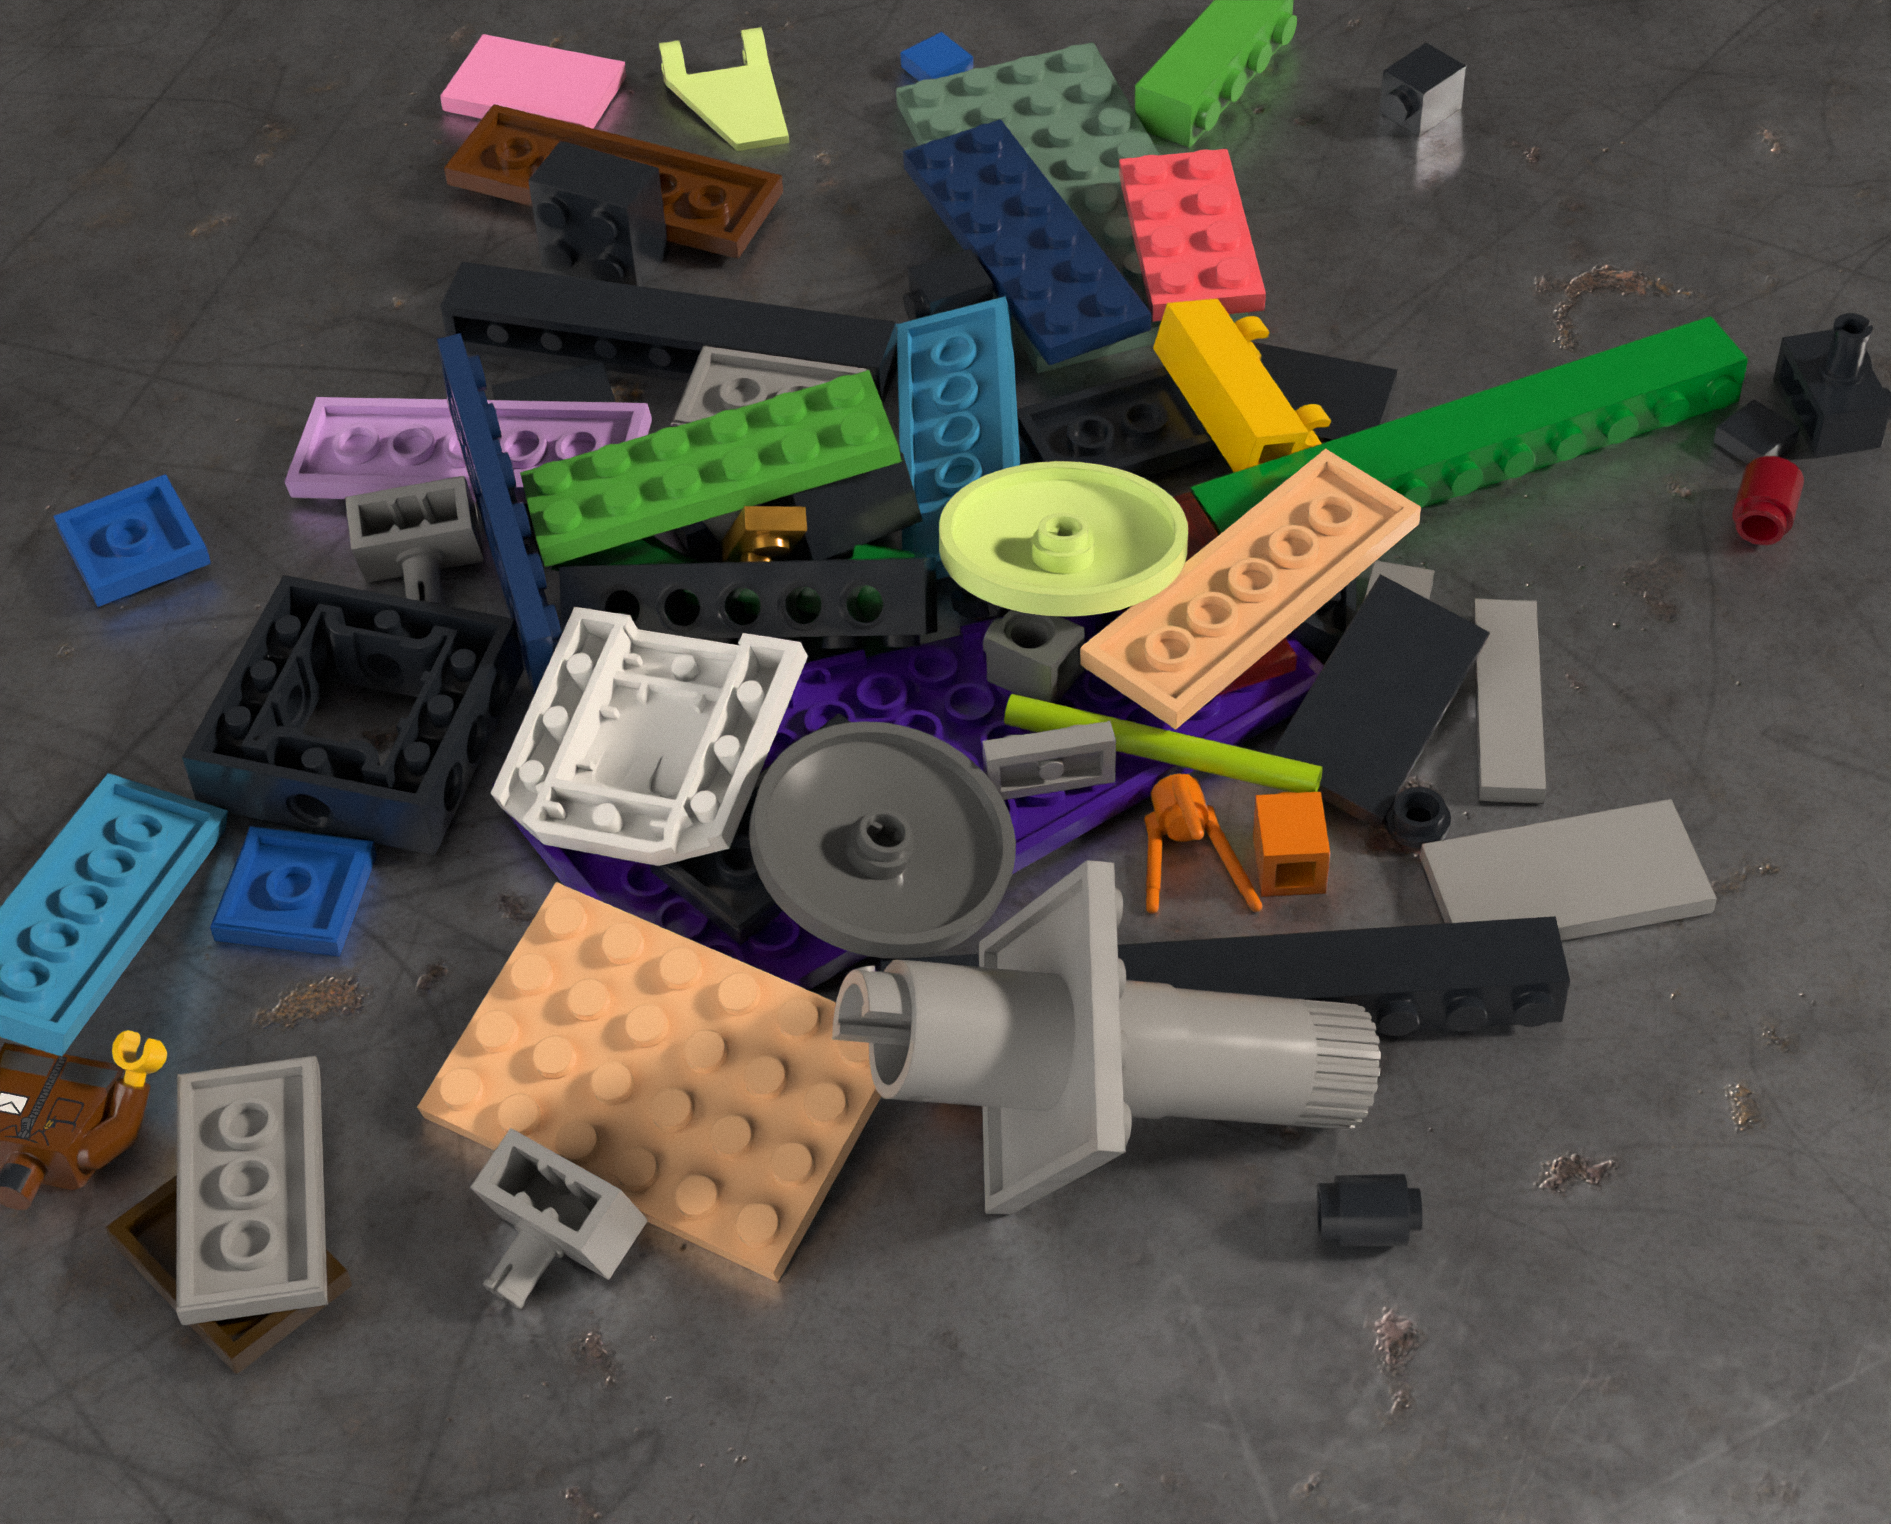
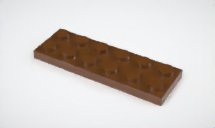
(703, 198)

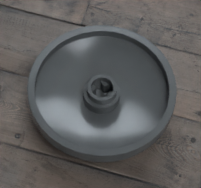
(882, 840)

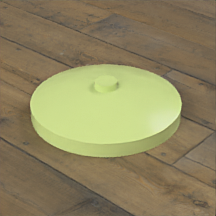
(1063, 538)

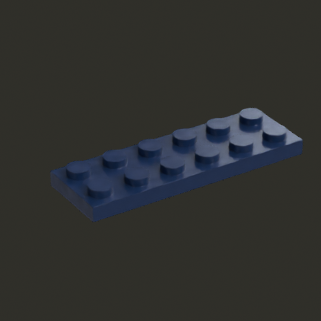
(1027, 242)
(501, 515)

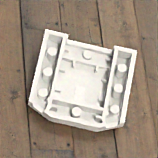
(646, 739)

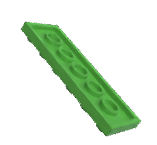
(708, 467)

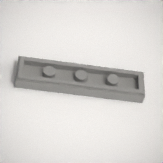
(1509, 703)

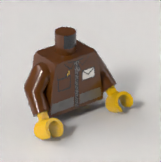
(68, 1114)

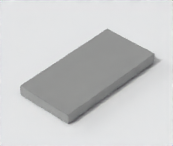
(1585, 869)
(250, 1191)

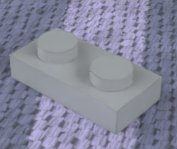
(1051, 760)

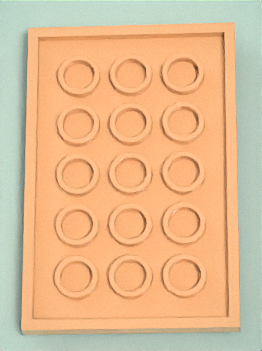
(664, 1076)

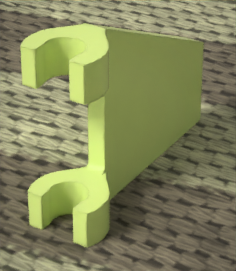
(733, 101)

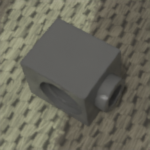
(1034, 654)

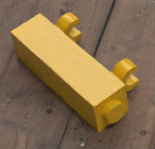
(1230, 386)

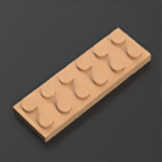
(1250, 588)

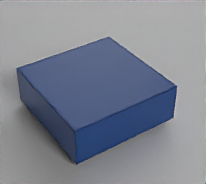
(935, 58)

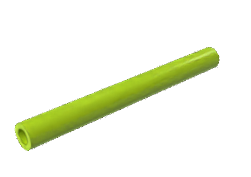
(1172, 746)

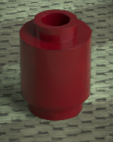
(1767, 499)

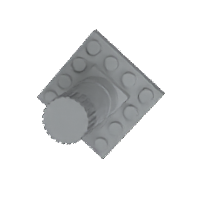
(1076, 1050)

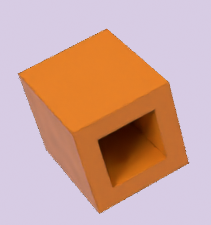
(1291, 844)

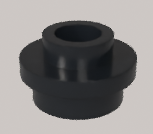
(1418, 805)

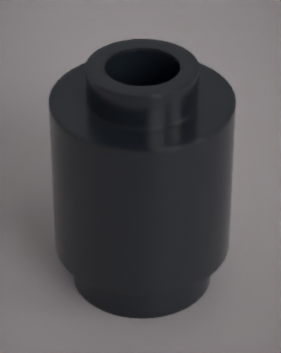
(1368, 1210)

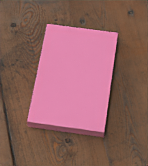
(534, 81)

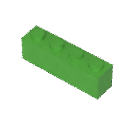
(1211, 66)

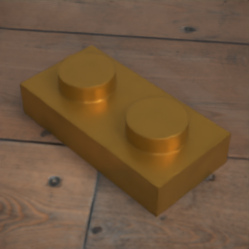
(764, 534)

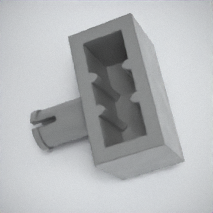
(415, 534)
(557, 1214)

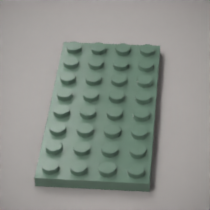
(1073, 128)

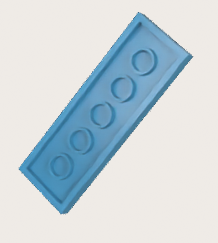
(955, 408)
(95, 905)

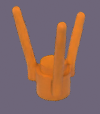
(1184, 816)

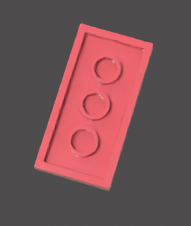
(1191, 231)

